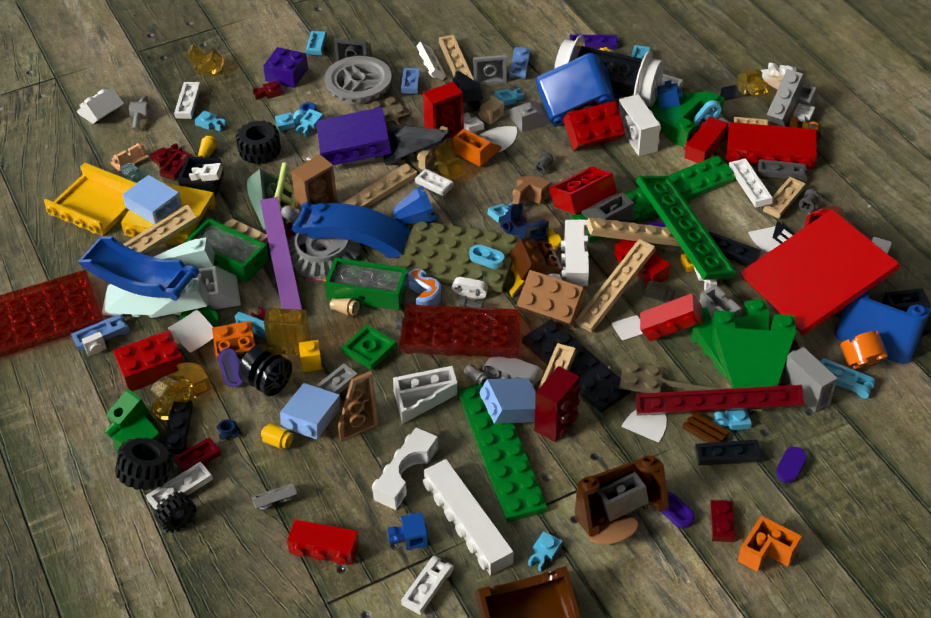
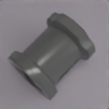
(807, 203)

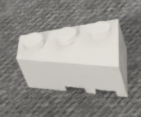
(575, 253)
(423, 391)

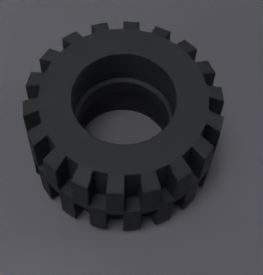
(258, 142)
(143, 463)

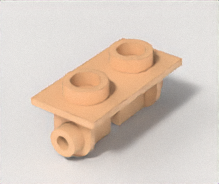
(134, 156)

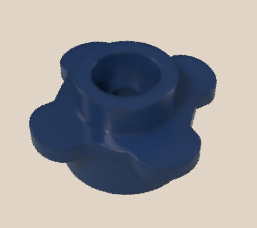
(227, 429)

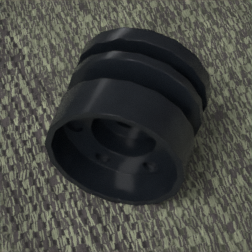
(265, 370)

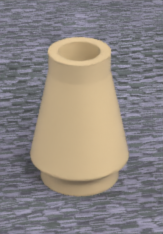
(347, 306)

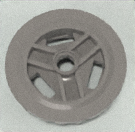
(374, 74)
(317, 263)

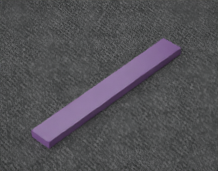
(280, 254)

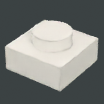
(94, 344)

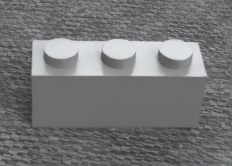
(786, 97)

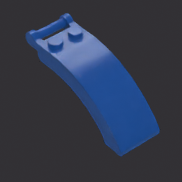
(353, 224)
(137, 271)

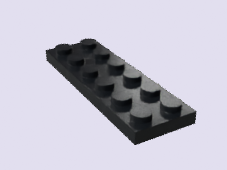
(597, 381)

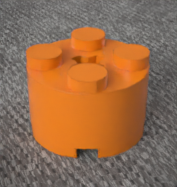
(864, 349)

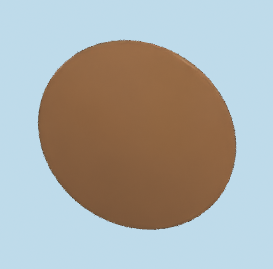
(615, 531)

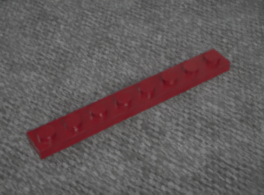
(719, 400)

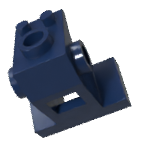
(516, 224)

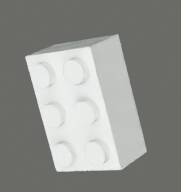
(640, 125)

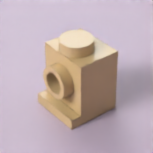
(491, 110)

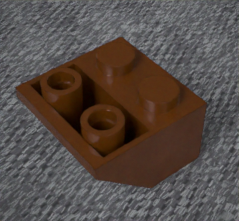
(536, 257)

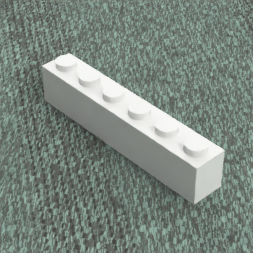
(469, 517)

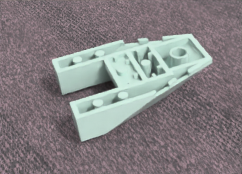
(194, 296)

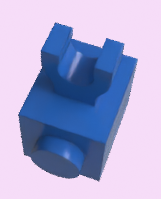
(669, 95)
(412, 532)

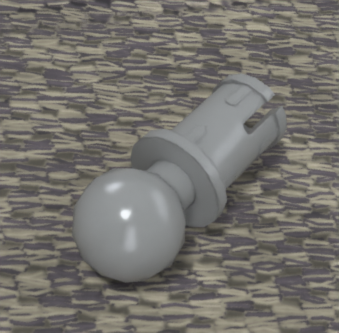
(291, 214)

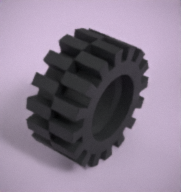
(175, 512)

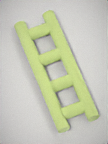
(282, 184)

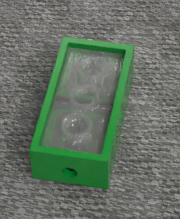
(233, 249)
(367, 283)

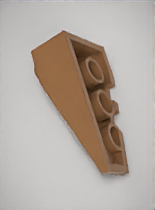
(359, 409)

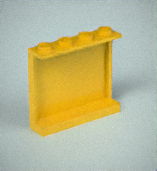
(92, 200)
(197, 200)

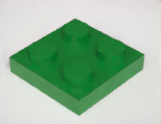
(369, 347)

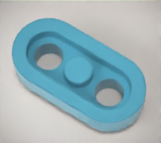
(711, 108)
(486, 256)

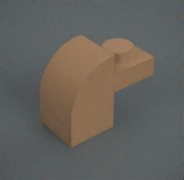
(531, 188)

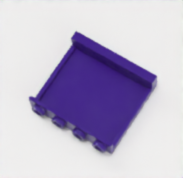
(353, 136)

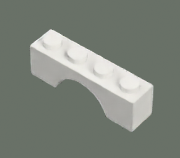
(417, 449)

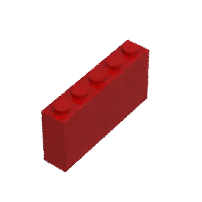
(771, 143)

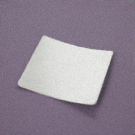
(192, 331)

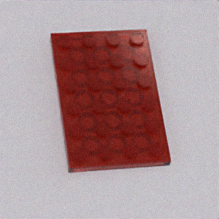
(46, 312)
(460, 331)

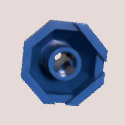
(414, 208)

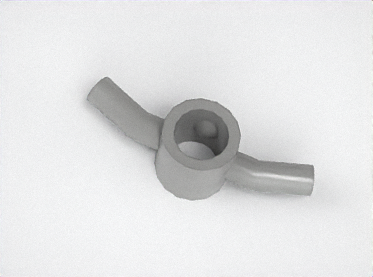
(138, 111)

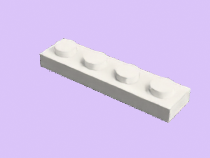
(750, 183)

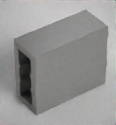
(815, 378)

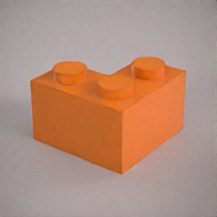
(771, 541)

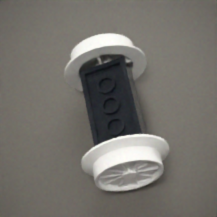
(627, 74)

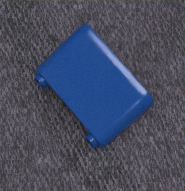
(574, 86)
(898, 329)

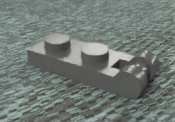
(782, 170)

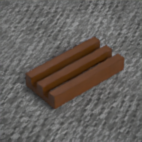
(707, 427)

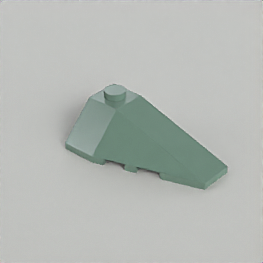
(262, 186)

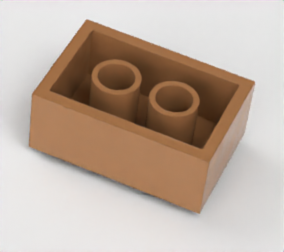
(314, 182)
(551, 298)

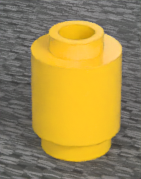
(276, 436)

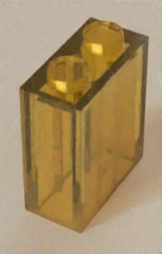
(286, 329)

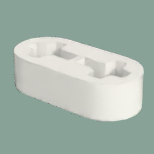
(470, 287)

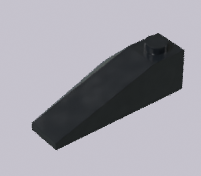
(411, 140)

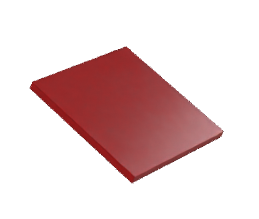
(819, 271)

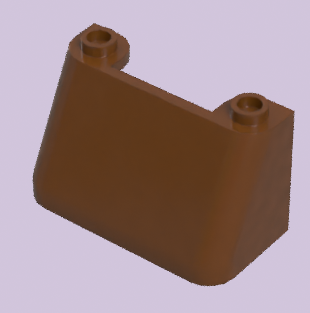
(587, 505)
(532, 597)

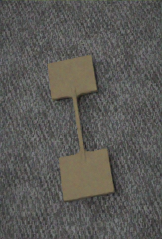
(393, 111)
(649, 380)

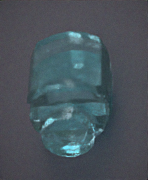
(130, 172)

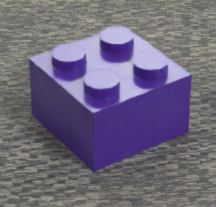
(286, 67)

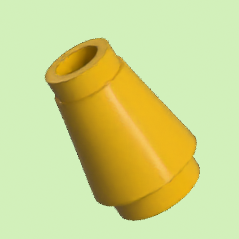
(207, 146)

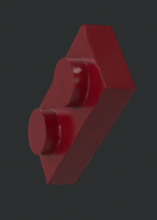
(174, 165)
(201, 452)
(722, 521)

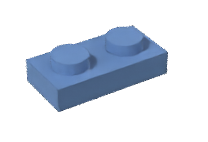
(410, 81)

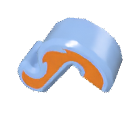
(425, 286)

